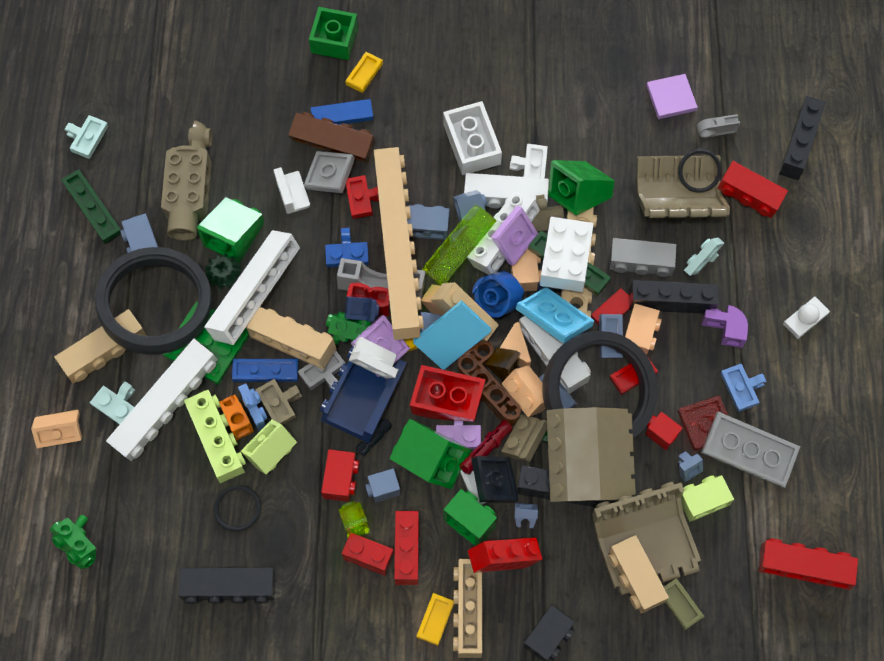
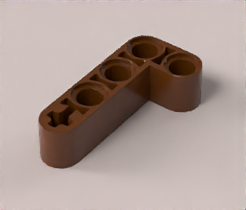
(492, 386)

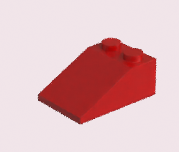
(446, 395)

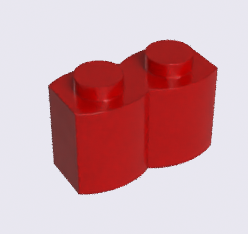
(380, 294)

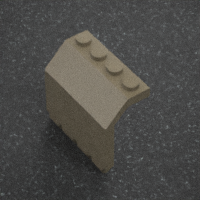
(664, 194)
(590, 454)
(659, 526)

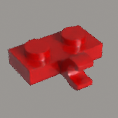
(360, 196)

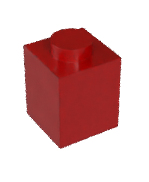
(663, 430)

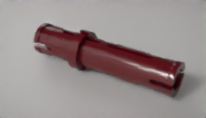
(491, 441)

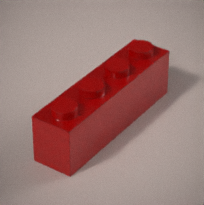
(808, 564)

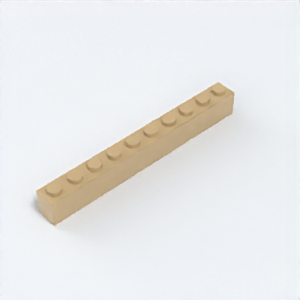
(397, 247)

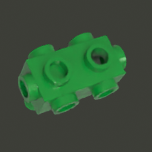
(345, 329)
(72, 540)

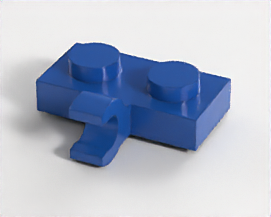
(346, 250)

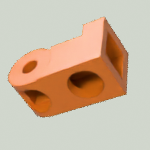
(236, 417)

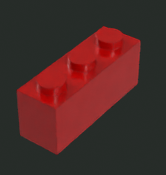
(752, 189)
(406, 547)
(504, 555)

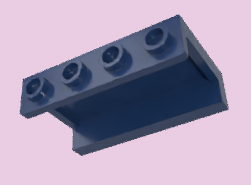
(359, 399)

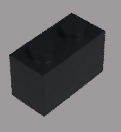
(548, 634)

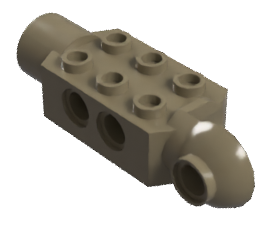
(187, 184)

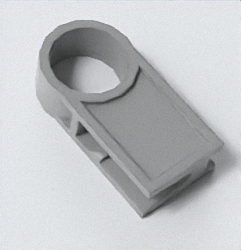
(718, 126)

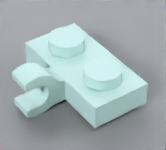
(86, 137)
(707, 254)
(114, 405)

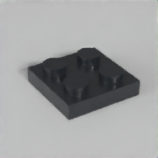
(494, 479)

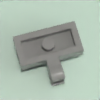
(315, 376)

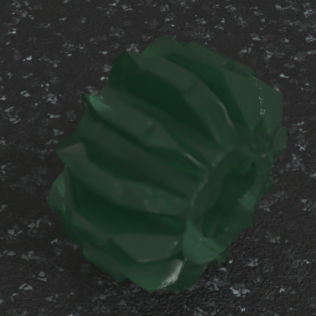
(224, 278)

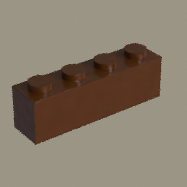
(332, 137)

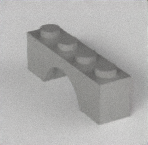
(356, 272)

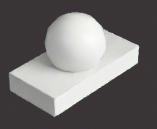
(806, 317)

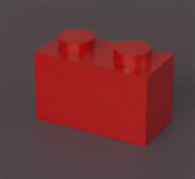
(339, 475)
(367, 554)

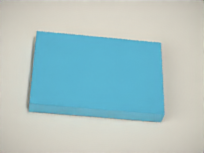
(554, 315)
(452, 335)

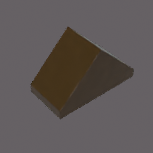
(503, 362)

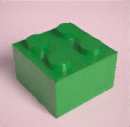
(333, 33)
(470, 517)

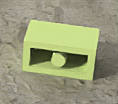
(269, 446)
(706, 497)

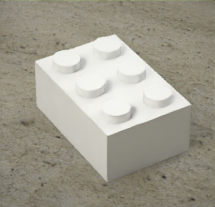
(472, 138)
(566, 254)

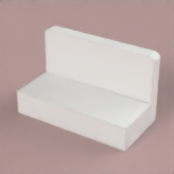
(292, 191)
(374, 358)

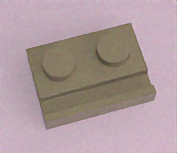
(525, 438)

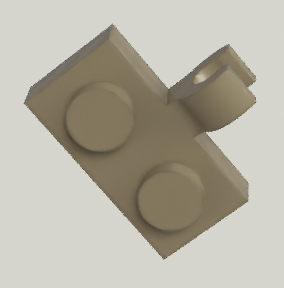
(542, 219)
(278, 402)

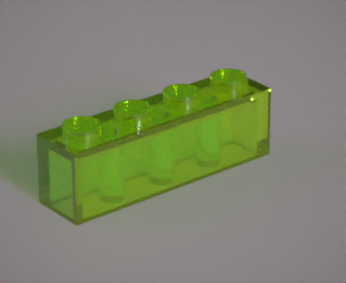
(459, 244)

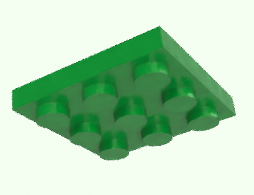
(223, 352)

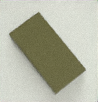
(682, 605)

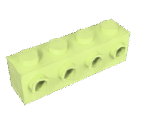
(214, 436)

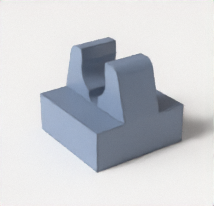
(689, 466)
(525, 511)

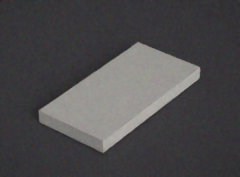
(750, 449)

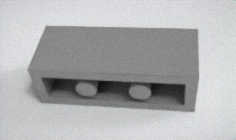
(642, 257)

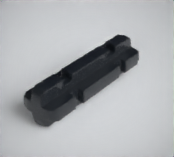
(383, 426)

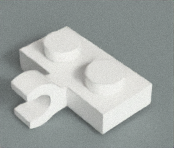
(534, 162)

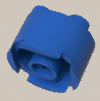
(498, 293)

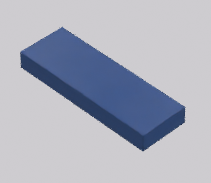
(345, 112)
(265, 370)

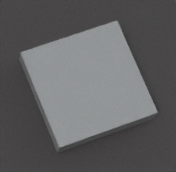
(329, 172)

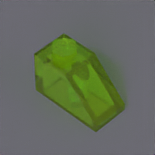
(354, 519)

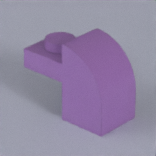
(731, 321)

